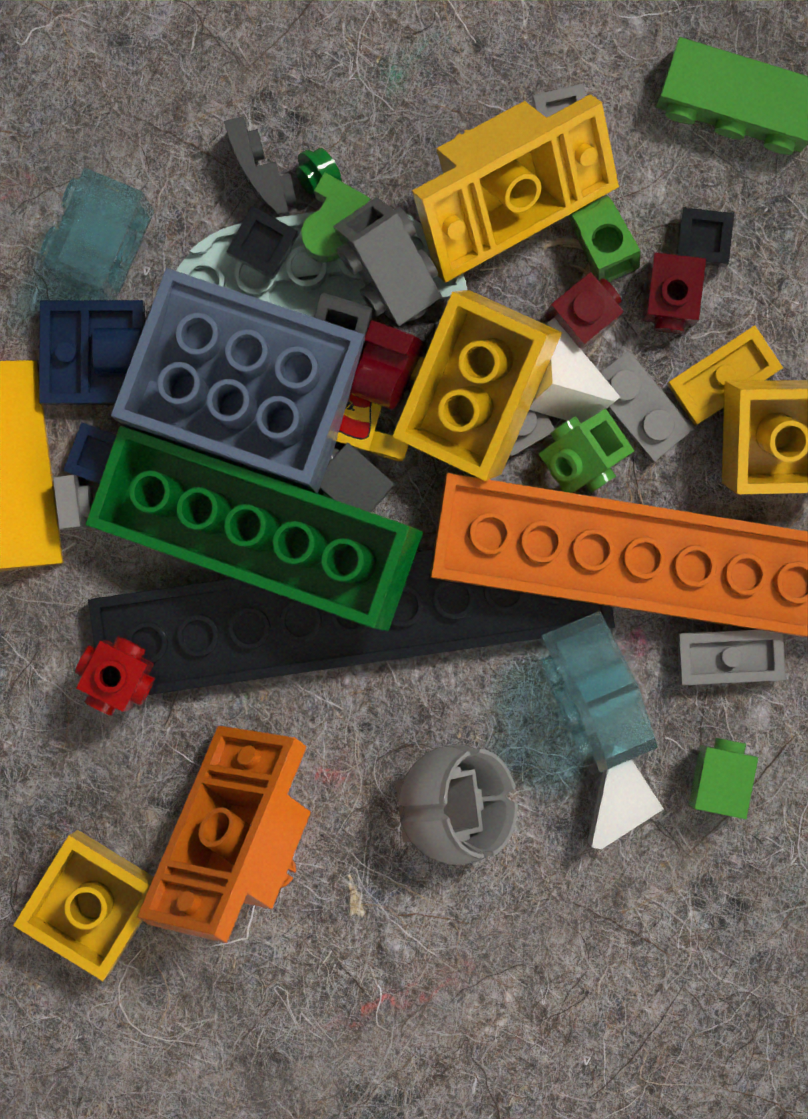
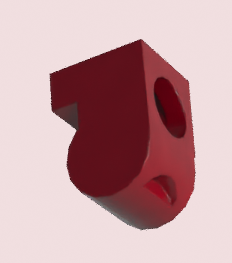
(386, 365)

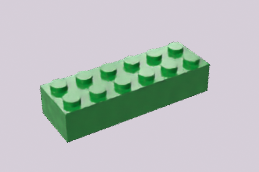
(254, 528)

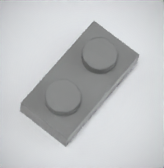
(644, 408)
(730, 657)

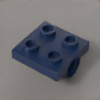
(86, 349)

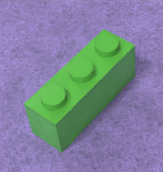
(736, 96)

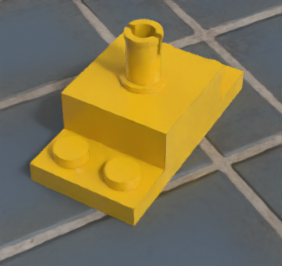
(513, 181)

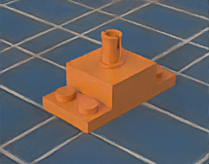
(230, 836)

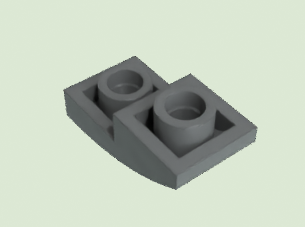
(272, 190)

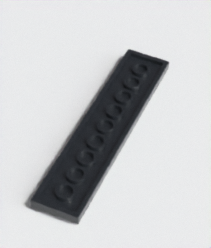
(246, 633)

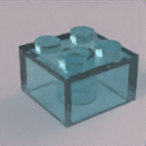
(97, 234)
(597, 692)

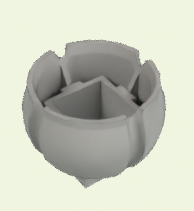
(457, 804)

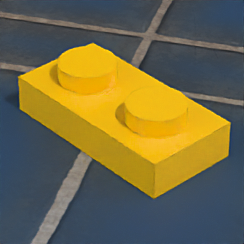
(703, 385)

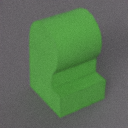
(317, 230)
(605, 239)

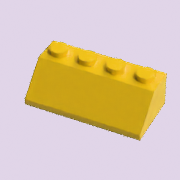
(27, 491)

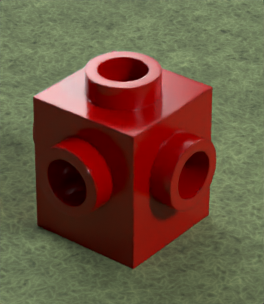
(134, 672)

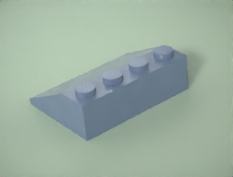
(240, 380)

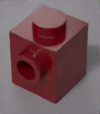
(673, 292)
(586, 309)

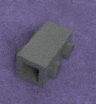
(382, 252)

